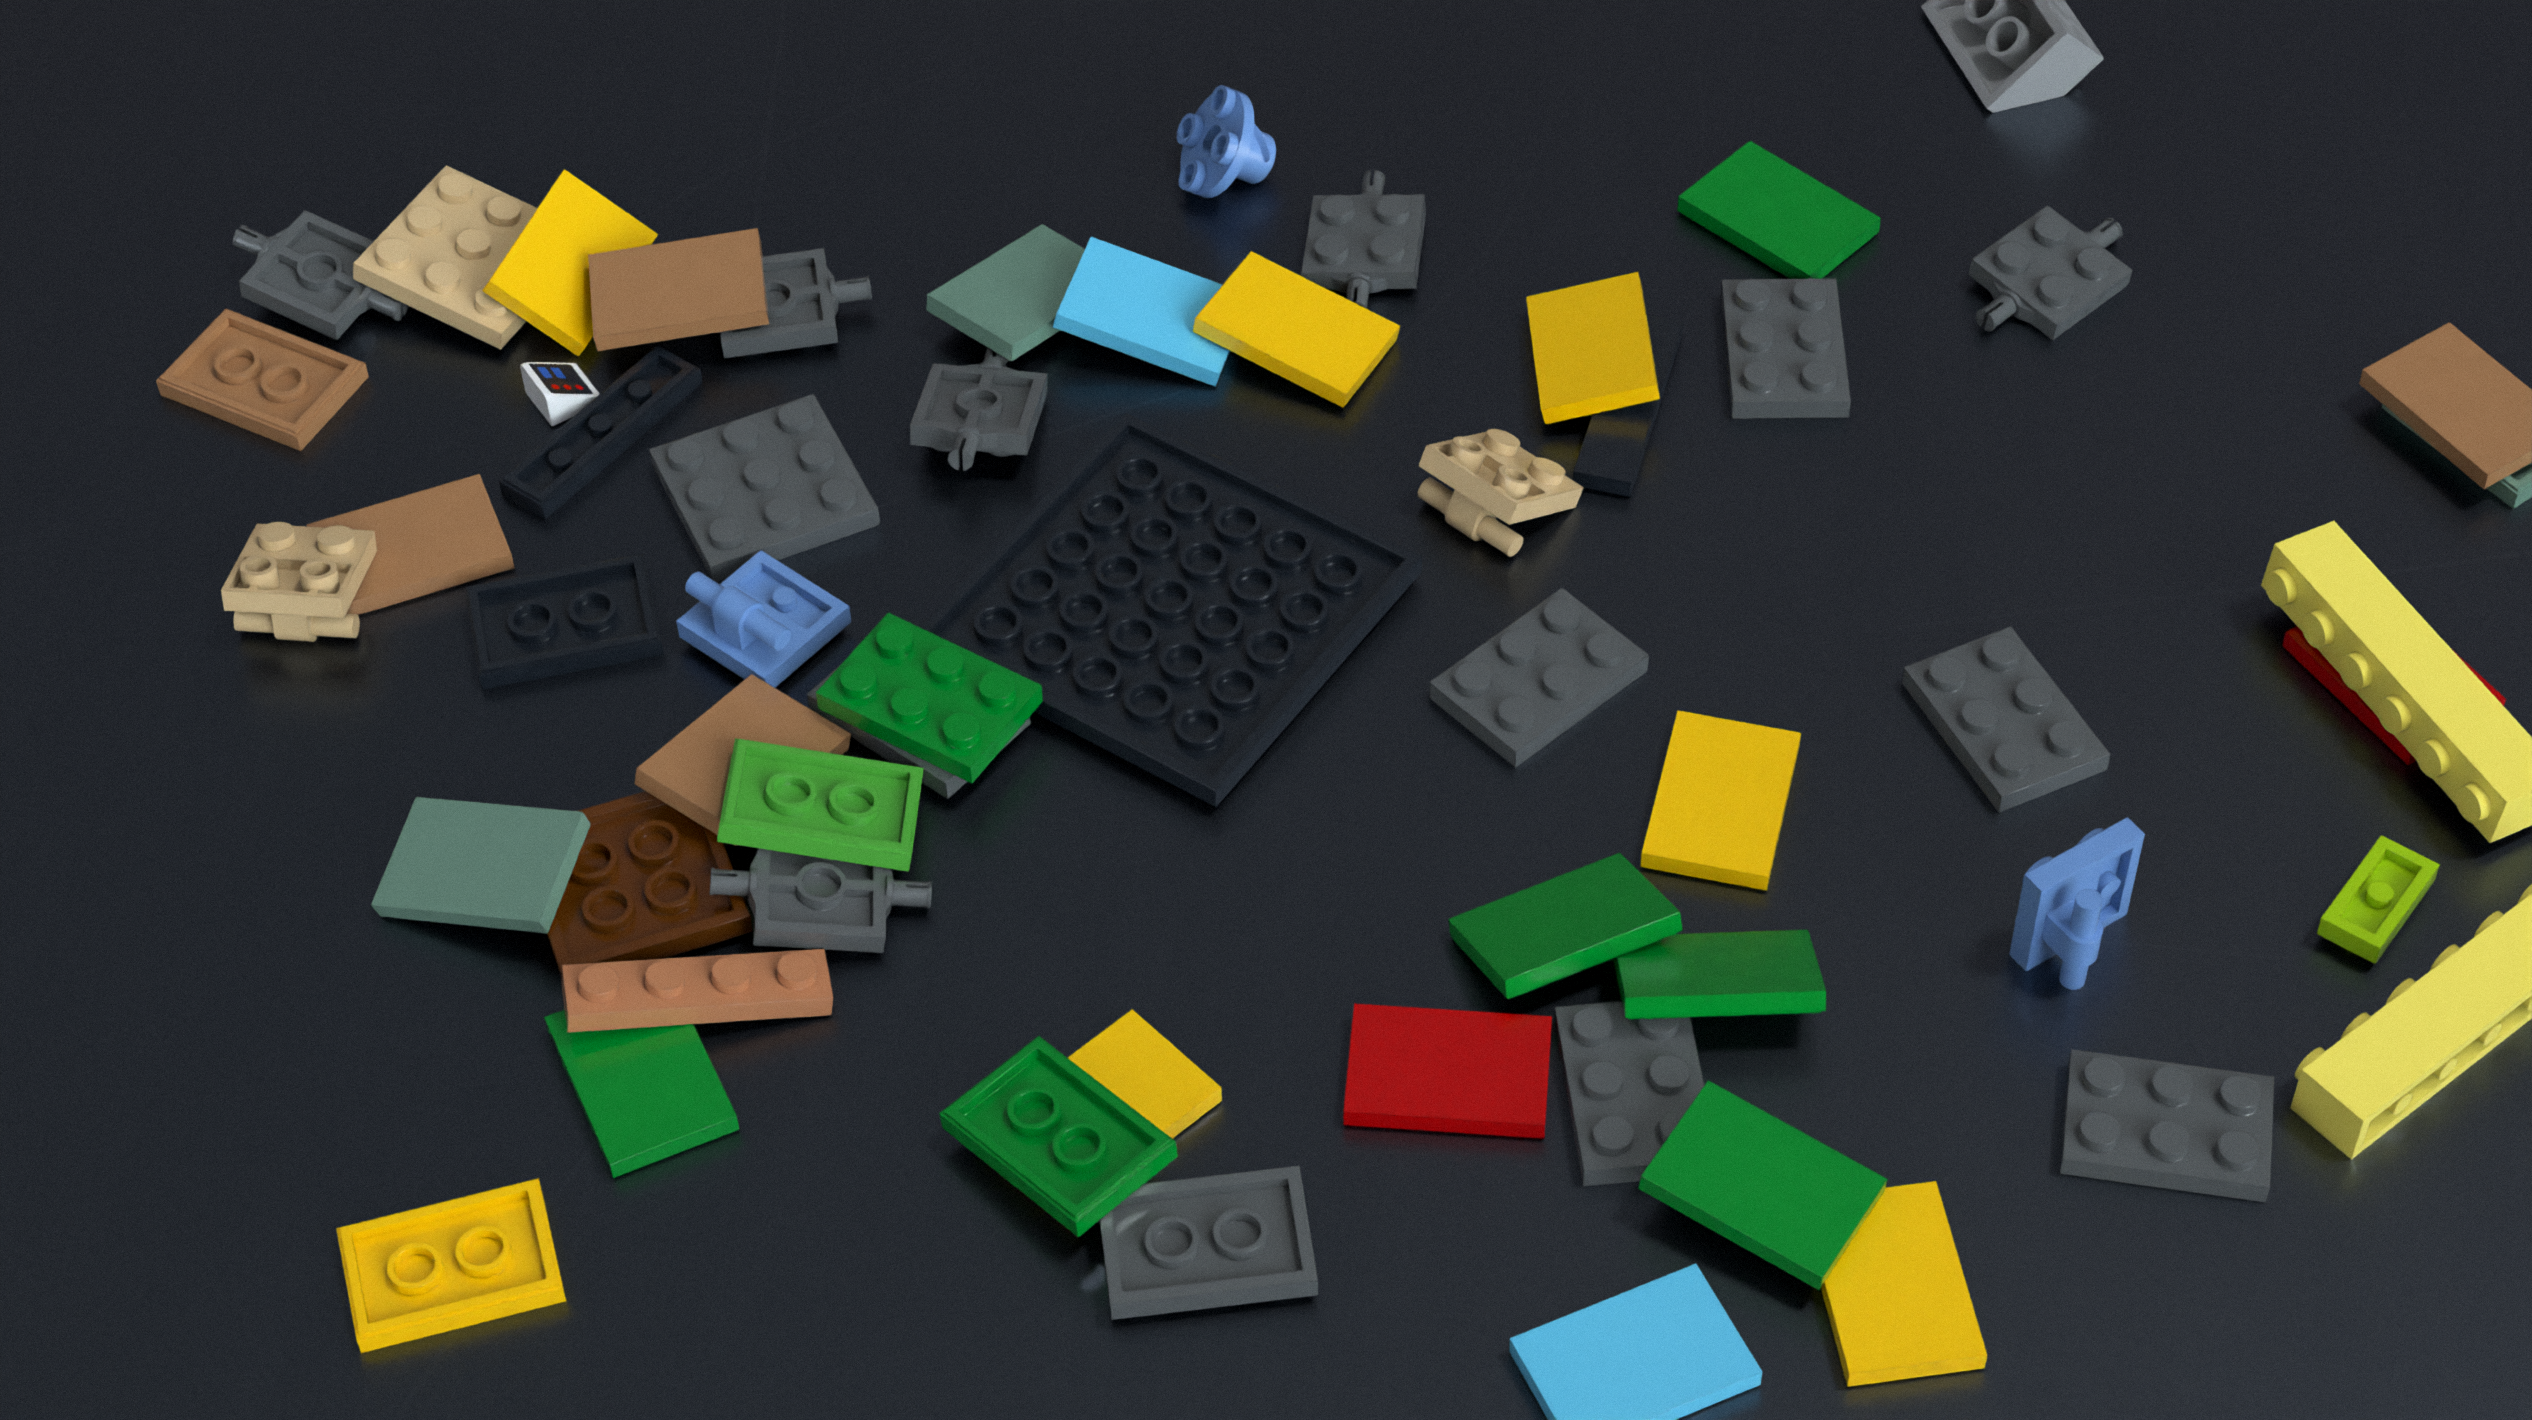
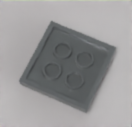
(764, 486)

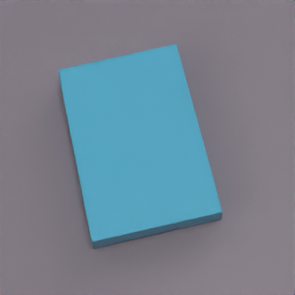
(1141, 310)
(1638, 1354)

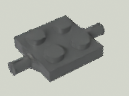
(1365, 240)
(2049, 273)
(310, 275)
(799, 304)
(978, 409)
(818, 900)

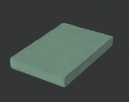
(1012, 294)
(481, 864)

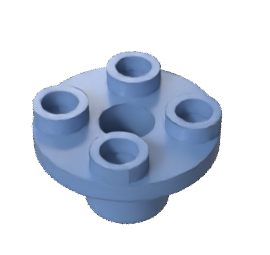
(1223, 145)

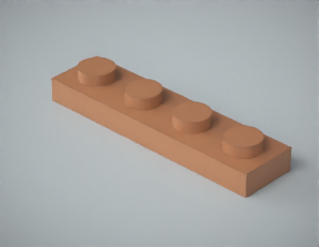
(696, 990)

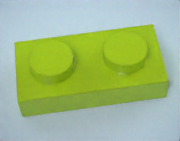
(2378, 899)

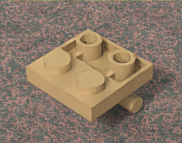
(1493, 481)
(299, 581)

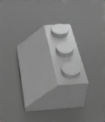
(2015, 48)

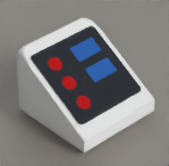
(557, 389)

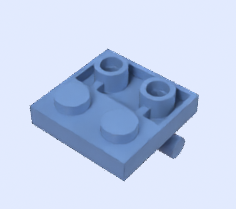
(761, 619)
(2073, 898)

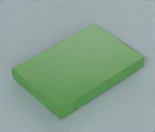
(821, 805)

